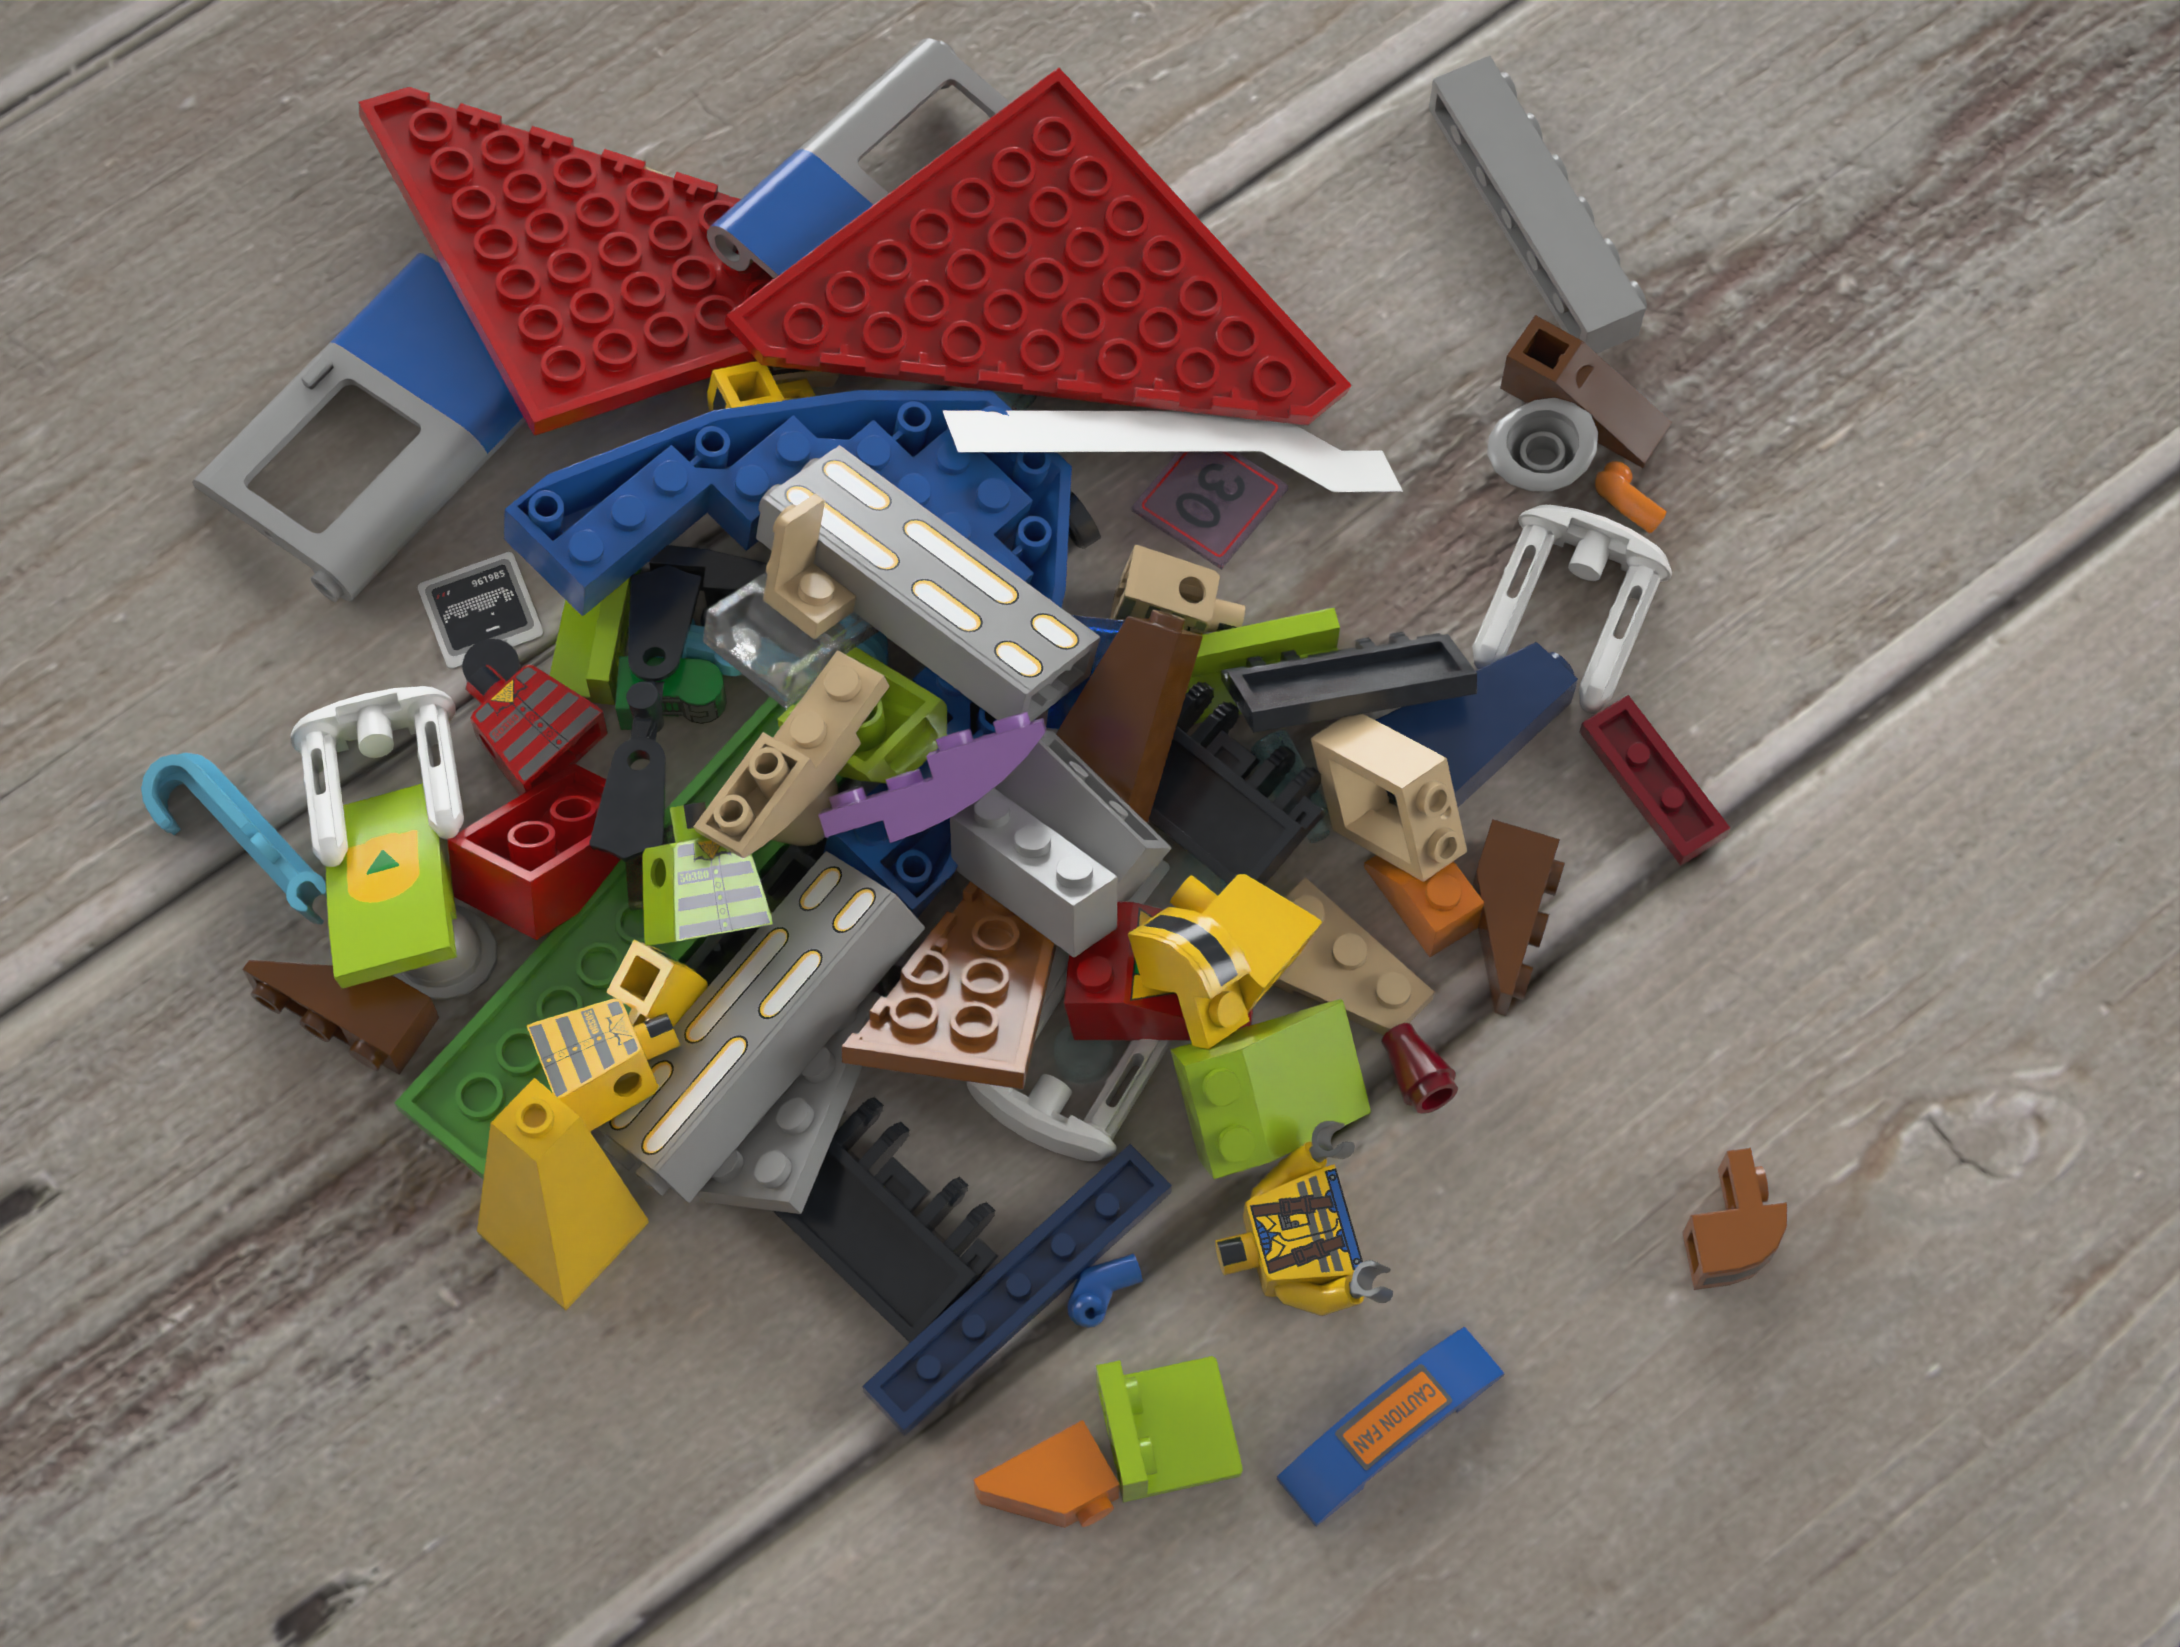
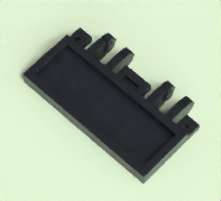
(1349, 681)
(1215, 811)
(868, 1234)

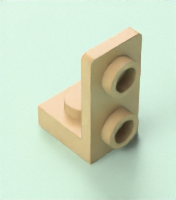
(794, 582)

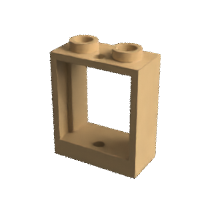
(1358, 768)

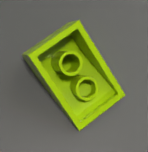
(1270, 1087)

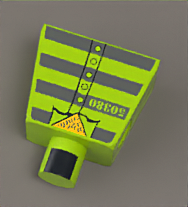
(698, 886)

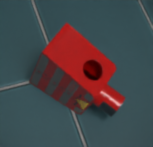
(532, 724)

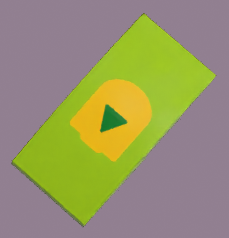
(390, 892)

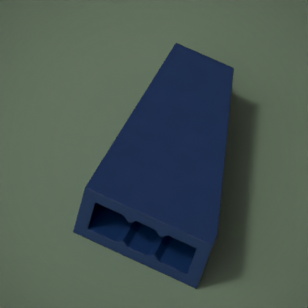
(1488, 728)

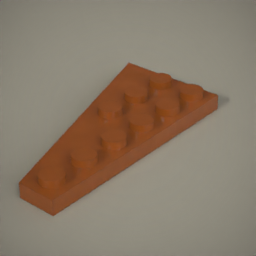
(963, 1000)

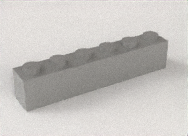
(1536, 205)

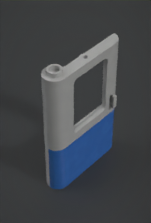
(821, 182)
(423, 362)

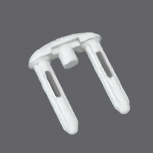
(1595, 543)
(371, 721)
(1039, 1116)

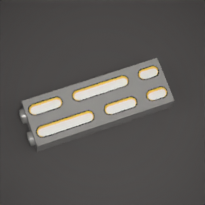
(937, 590)
(761, 1025)

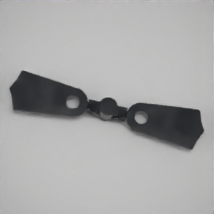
(634, 800)

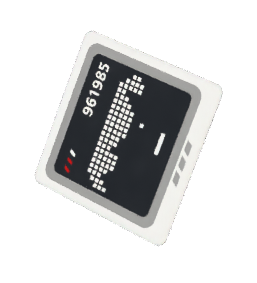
(479, 605)

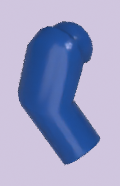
(1095, 1287)

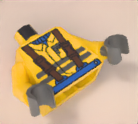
(1304, 1233)

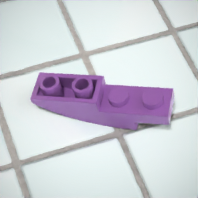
(961, 775)

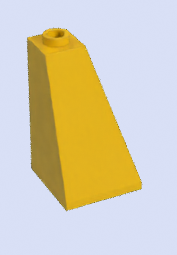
(553, 1196)

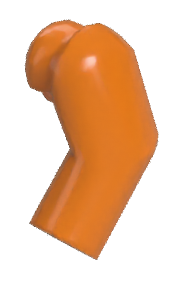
(1615, 487)

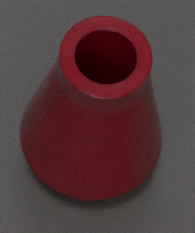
(1419, 1071)

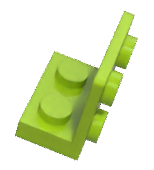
(1168, 1427)

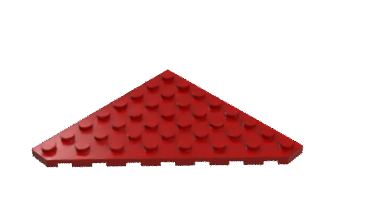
(565, 258)
(1045, 270)

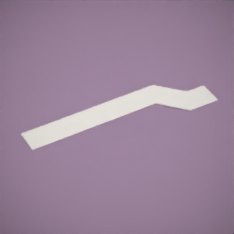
(1172, 433)

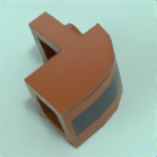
(1745, 1236)

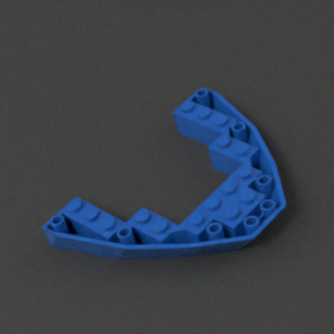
(619, 509)

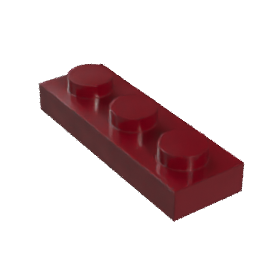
(1654, 780)

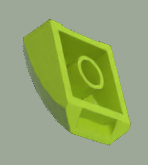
(897, 730)

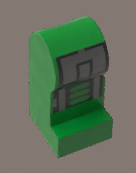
(691, 692)

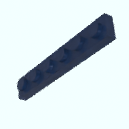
(1016, 1289)

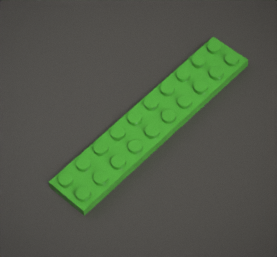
(568, 971)

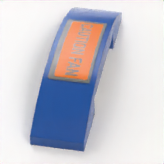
(1388, 1424)

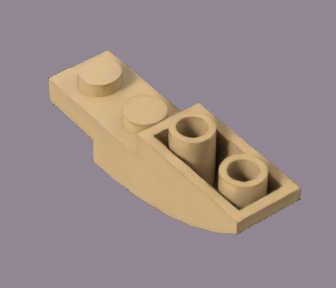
(794, 766)

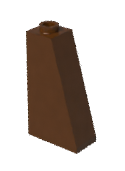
(1133, 706)

